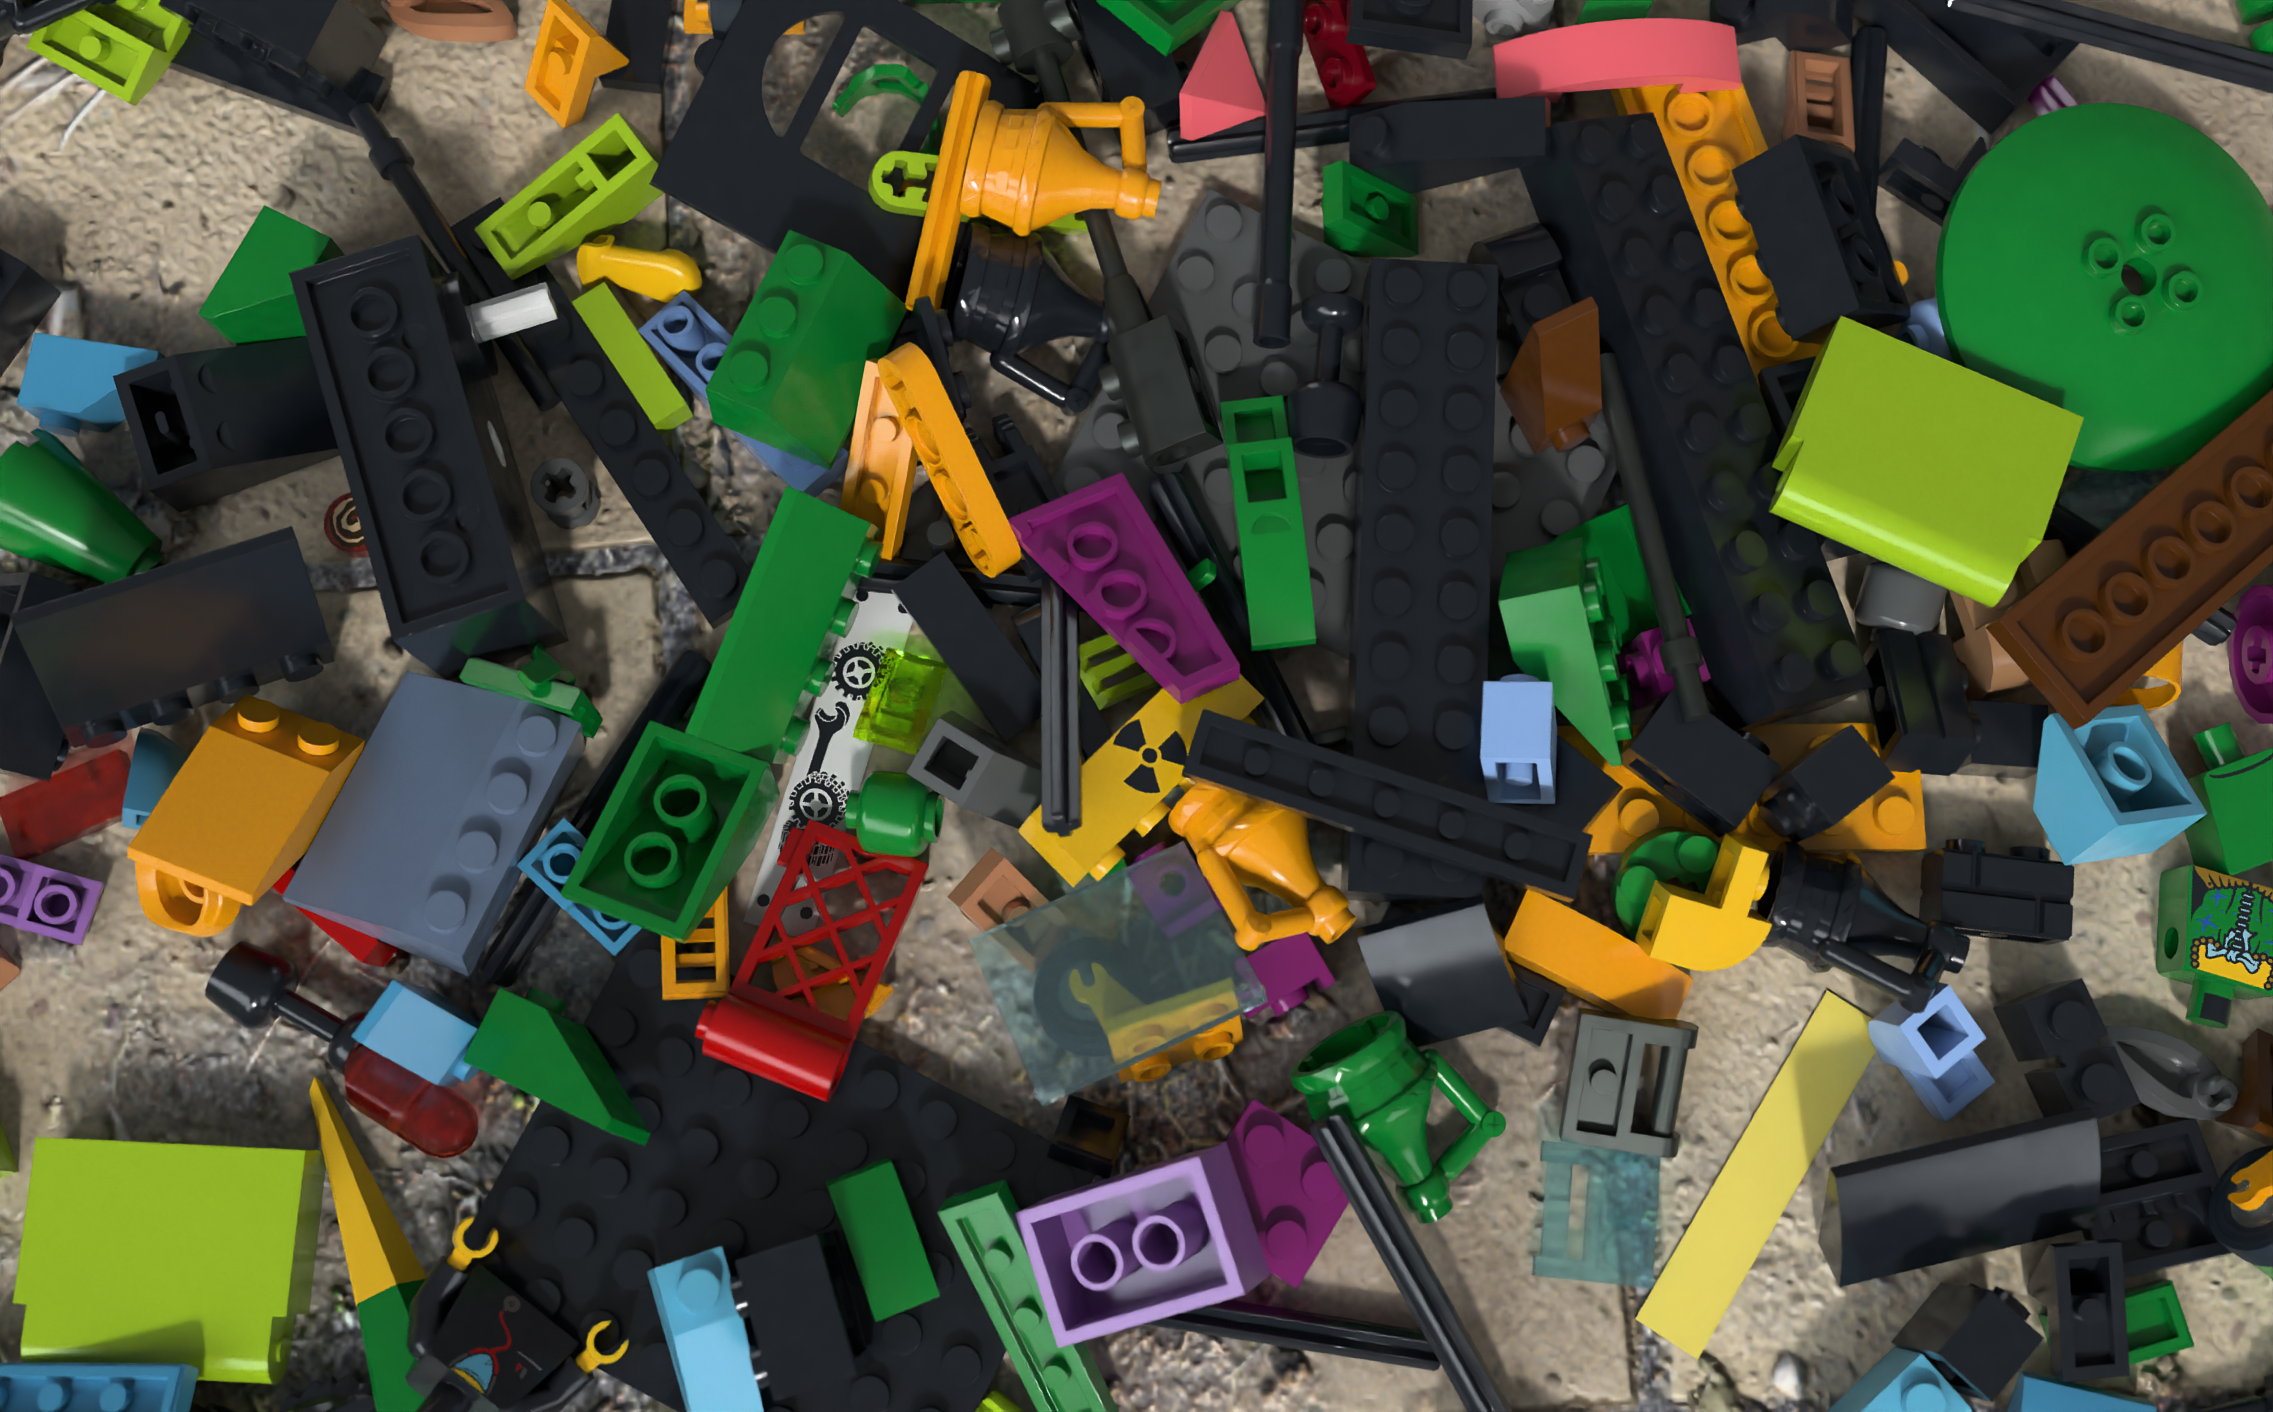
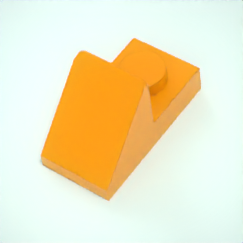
(567, 60)

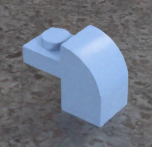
(1934, 1051)

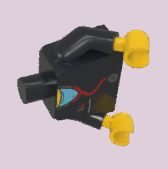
(489, 1347)

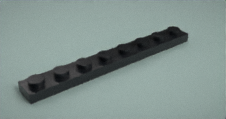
(622, 438)

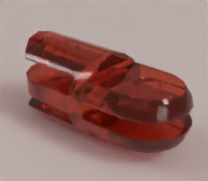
(409, 1106)

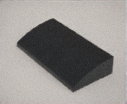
(1969, 58)
(1961, 1197)

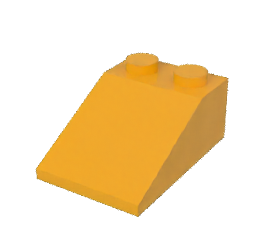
(247, 800)

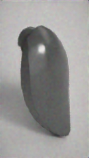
(2171, 1073)

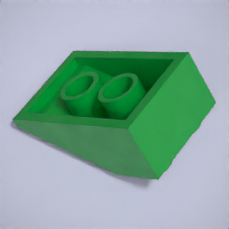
(673, 832)

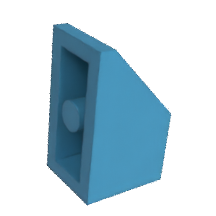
(73, 385)
(420, 1033)

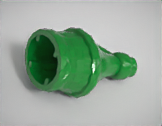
(1387, 1095)

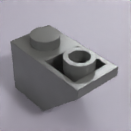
(978, 771)

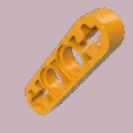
(949, 459)

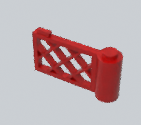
(782, 1037)

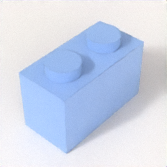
(1519, 740)

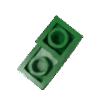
(882, 1239)

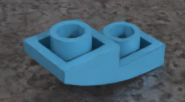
(550, 867)

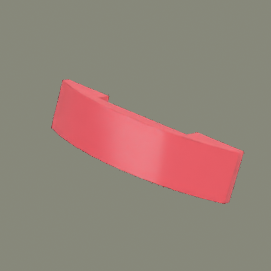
(1618, 55)

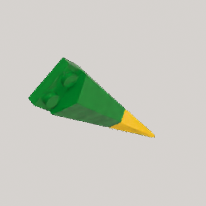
(378, 1259)

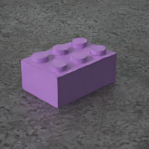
(1143, 1245)

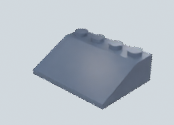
(438, 818)

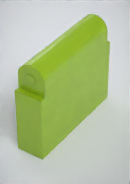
(1922, 462)
(168, 1254)

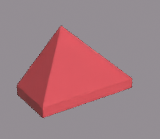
(1220, 85)

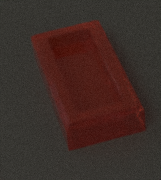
(67, 806)

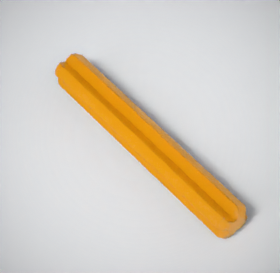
(943, 207)

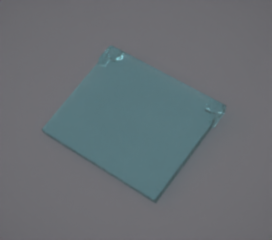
(1115, 973)

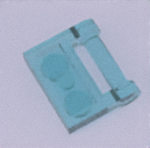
(1617, 1215)

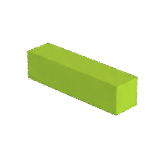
(632, 359)

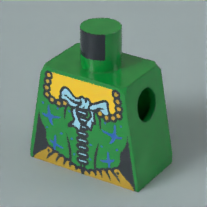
(2216, 938)

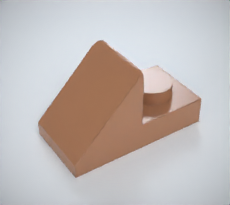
(995, 893)

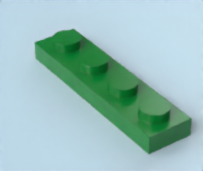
(997, 1261)

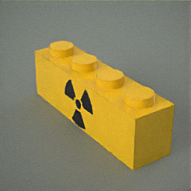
(1131, 778)

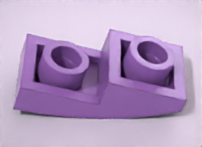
(47, 900)

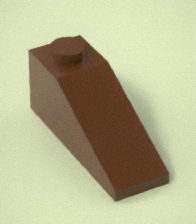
(1557, 379)

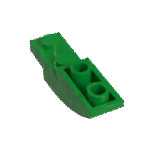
(1268, 523)

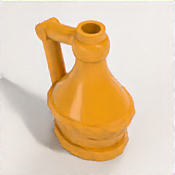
(1034, 171)
(1261, 848)

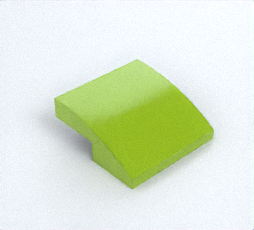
(115, 45)

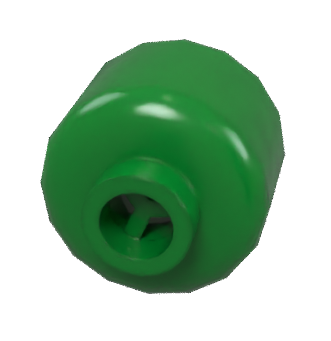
(894, 814)

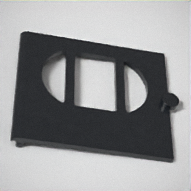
(763, 186)

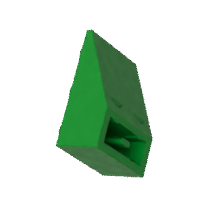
(1562, 637)

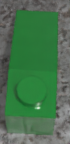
(553, 1060)

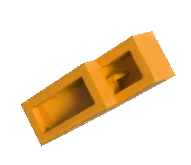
(1591, 959)

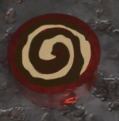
(343, 527)

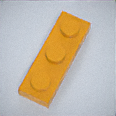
(879, 464)

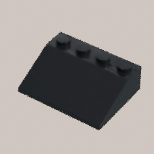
(176, 638)

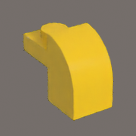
(1712, 927)

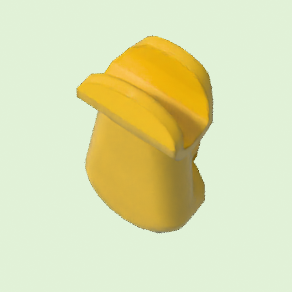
(643, 271)

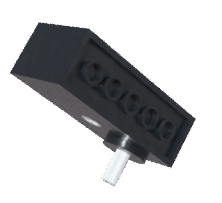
(428, 450)

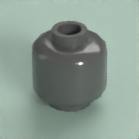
(1898, 601)

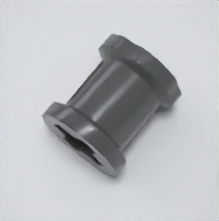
(565, 476)

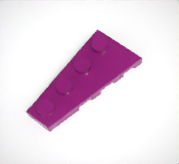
(1127, 580)

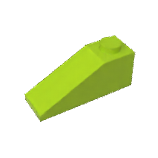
(575, 199)

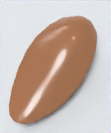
(454, 19)

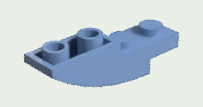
(692, 347)

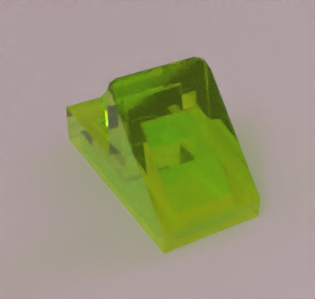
(901, 702)

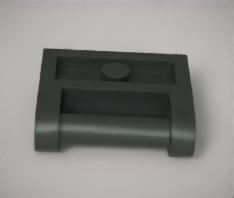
(1606, 1080)

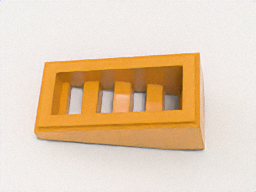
(703, 988)

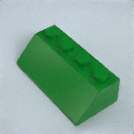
(786, 629)

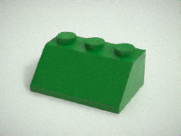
(804, 350)

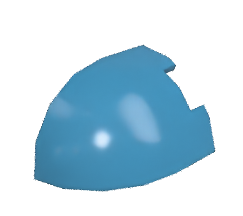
(152, 770)

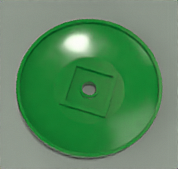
(2040, 297)

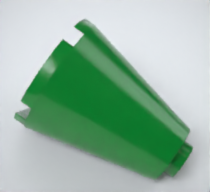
(68, 517)

